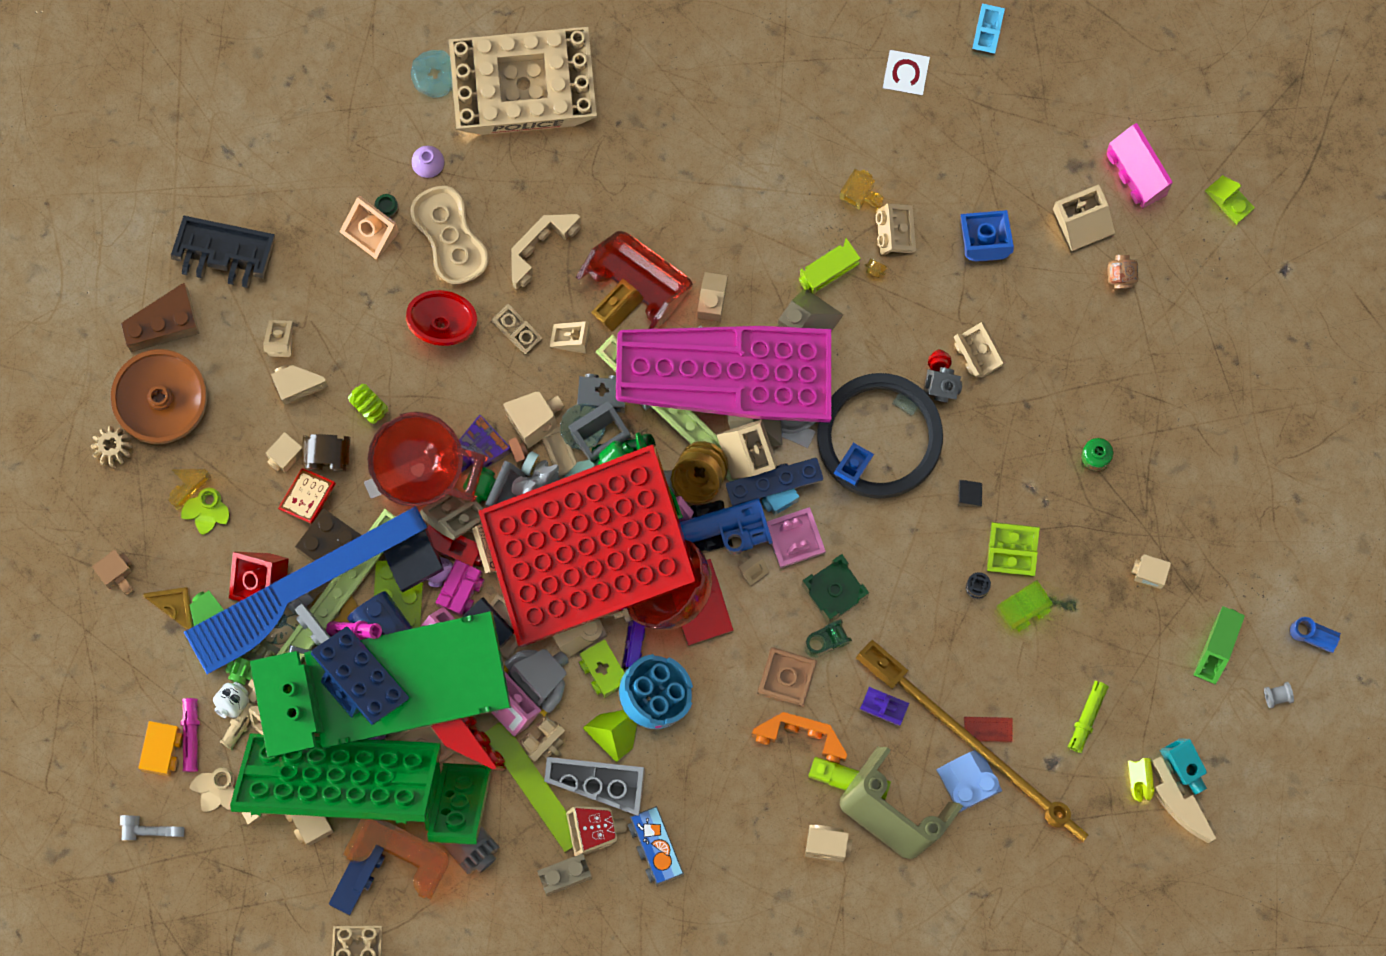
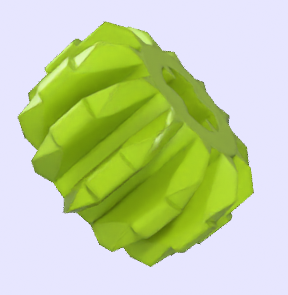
(368, 403)

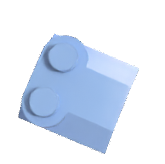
(969, 780)

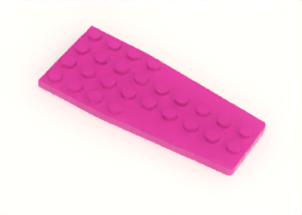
(728, 371)

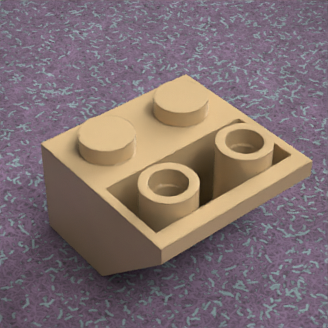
(1084, 217)
(747, 450)

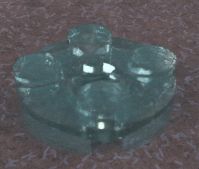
(427, 84)

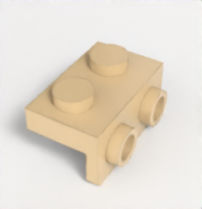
(979, 350)

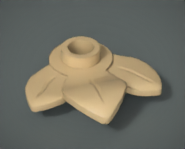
(212, 792)

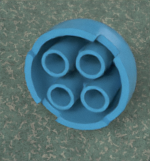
(655, 692)

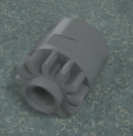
(473, 856)

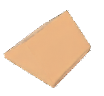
(369, 228)

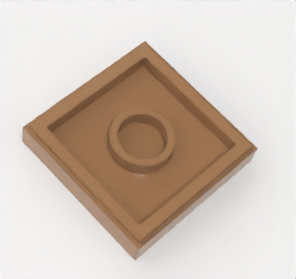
(787, 677)

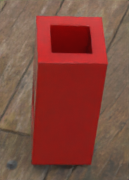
(457, 549)

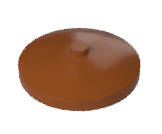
(158, 396)

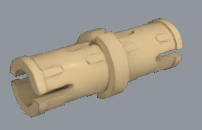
(236, 728)

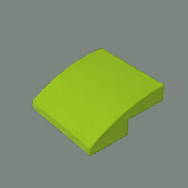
(1013, 548)

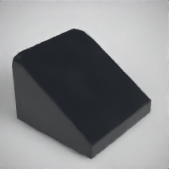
(969, 493)

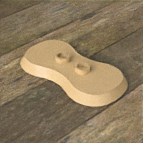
(442, 219)

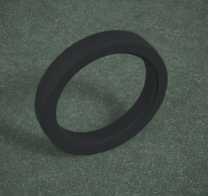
(921, 400)

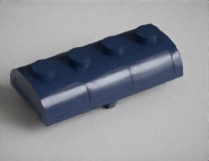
(383, 611)

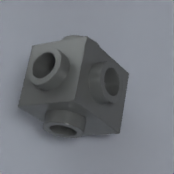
(943, 384)

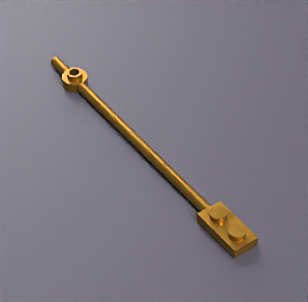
(893, 673)

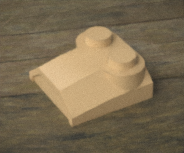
(580, 638)

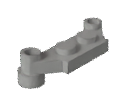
(307, 619)

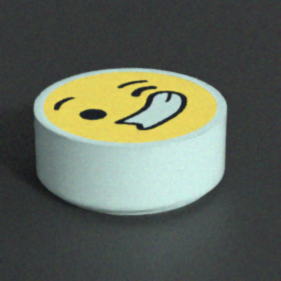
(530, 463)

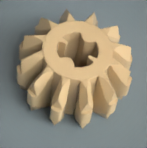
(112, 437)

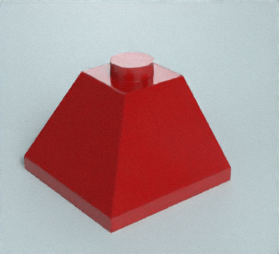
(255, 572)

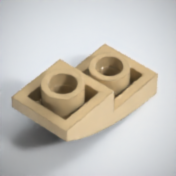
(516, 329)

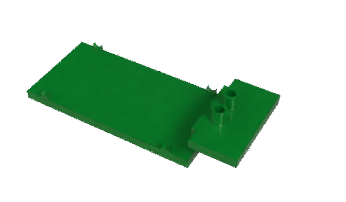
(443, 667)
(366, 782)

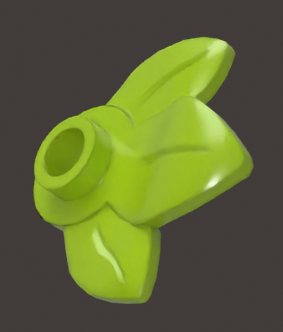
(206, 514)

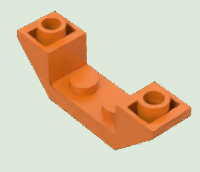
(768, 733)

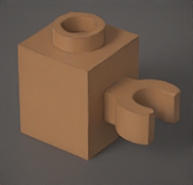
(114, 570)

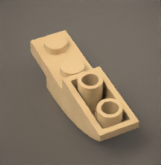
(1186, 811)

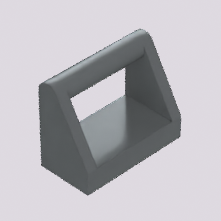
(593, 423)
(503, 485)

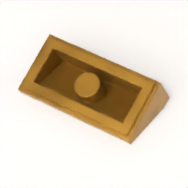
(617, 305)

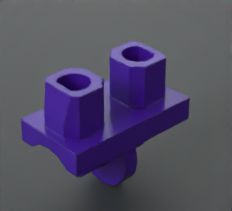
(884, 706)

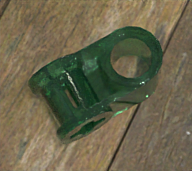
(831, 636)

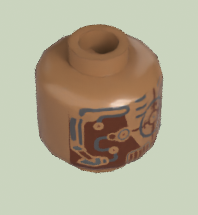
(1123, 272)

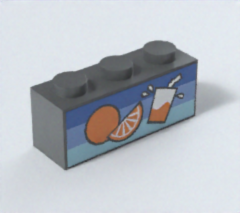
(655, 847)

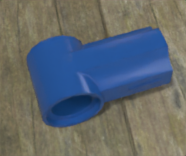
(1317, 634)

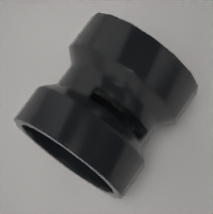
(976, 589)

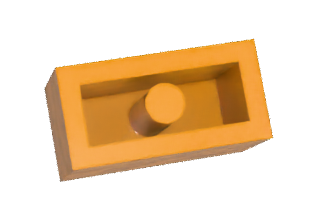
(160, 749)

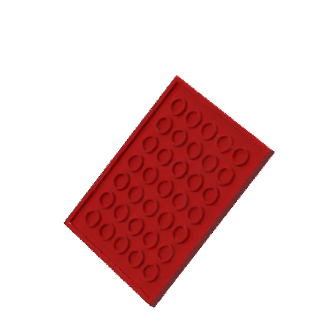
(587, 546)

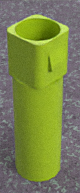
(835, 774)

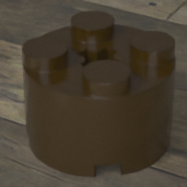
(326, 451)

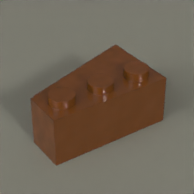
(161, 321)

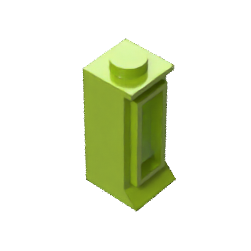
(829, 267)

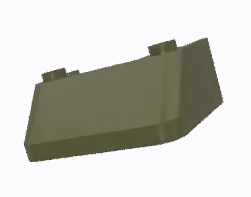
(864, 804)

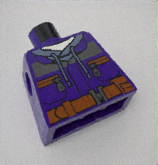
(484, 440)

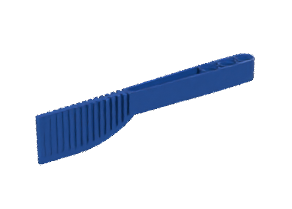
(252, 619)

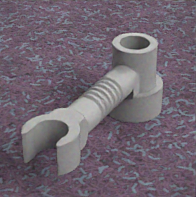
(131, 828)

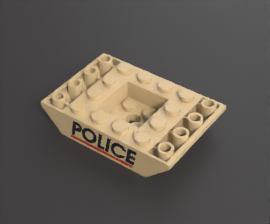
(491, 66)

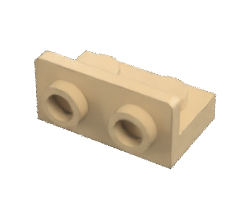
(896, 229)

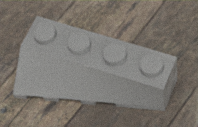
(604, 782)

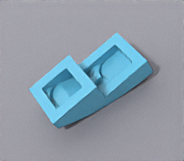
(988, 28)

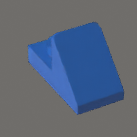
(853, 464)

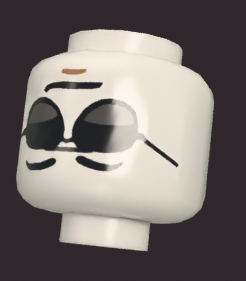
(231, 700)

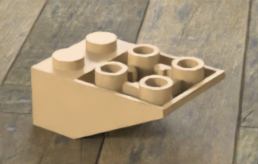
(357, 941)

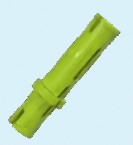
(1086, 721)

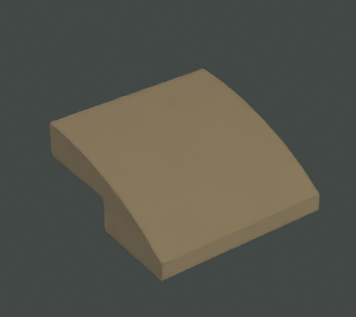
(452, 516)

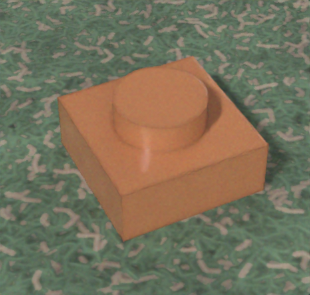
(518, 450)

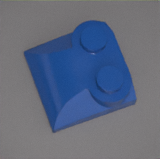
(987, 235)

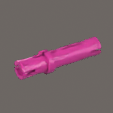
(360, 629)
(190, 728)

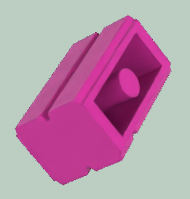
(460, 588)

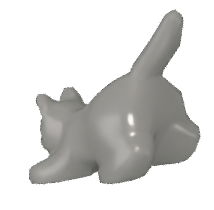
(541, 476)

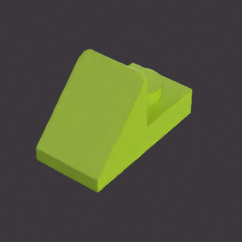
(1229, 198)

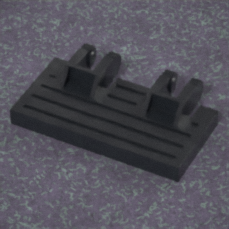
(220, 244)

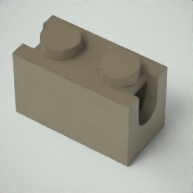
(564, 874)

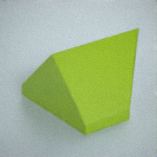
(613, 732)

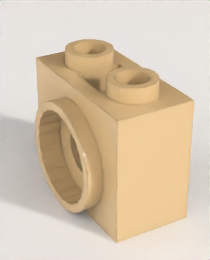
(827, 843)

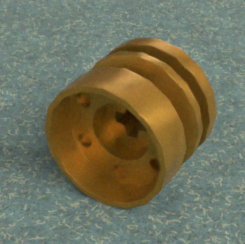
(699, 472)

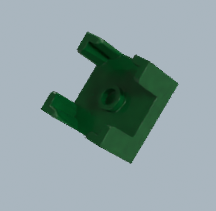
(835, 589)

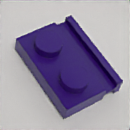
(633, 644)

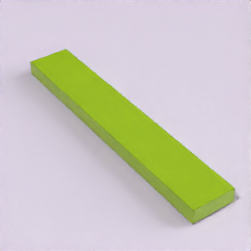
(532, 784)

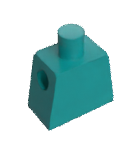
(1180, 755)

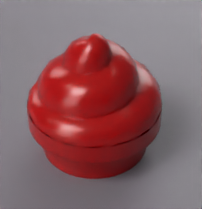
(939, 359)

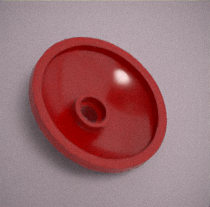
(441, 318)

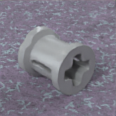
(1279, 695)

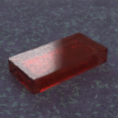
(990, 728)

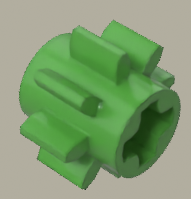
(239, 671)

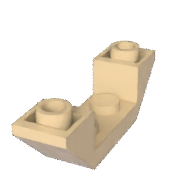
(564, 225)

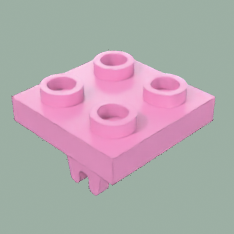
(795, 537)

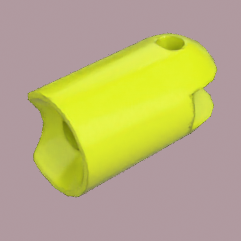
(1141, 779)

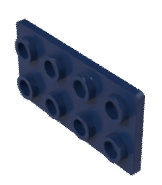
(357, 677)

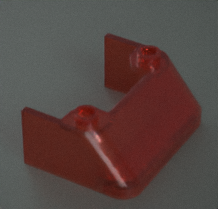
(651, 275)

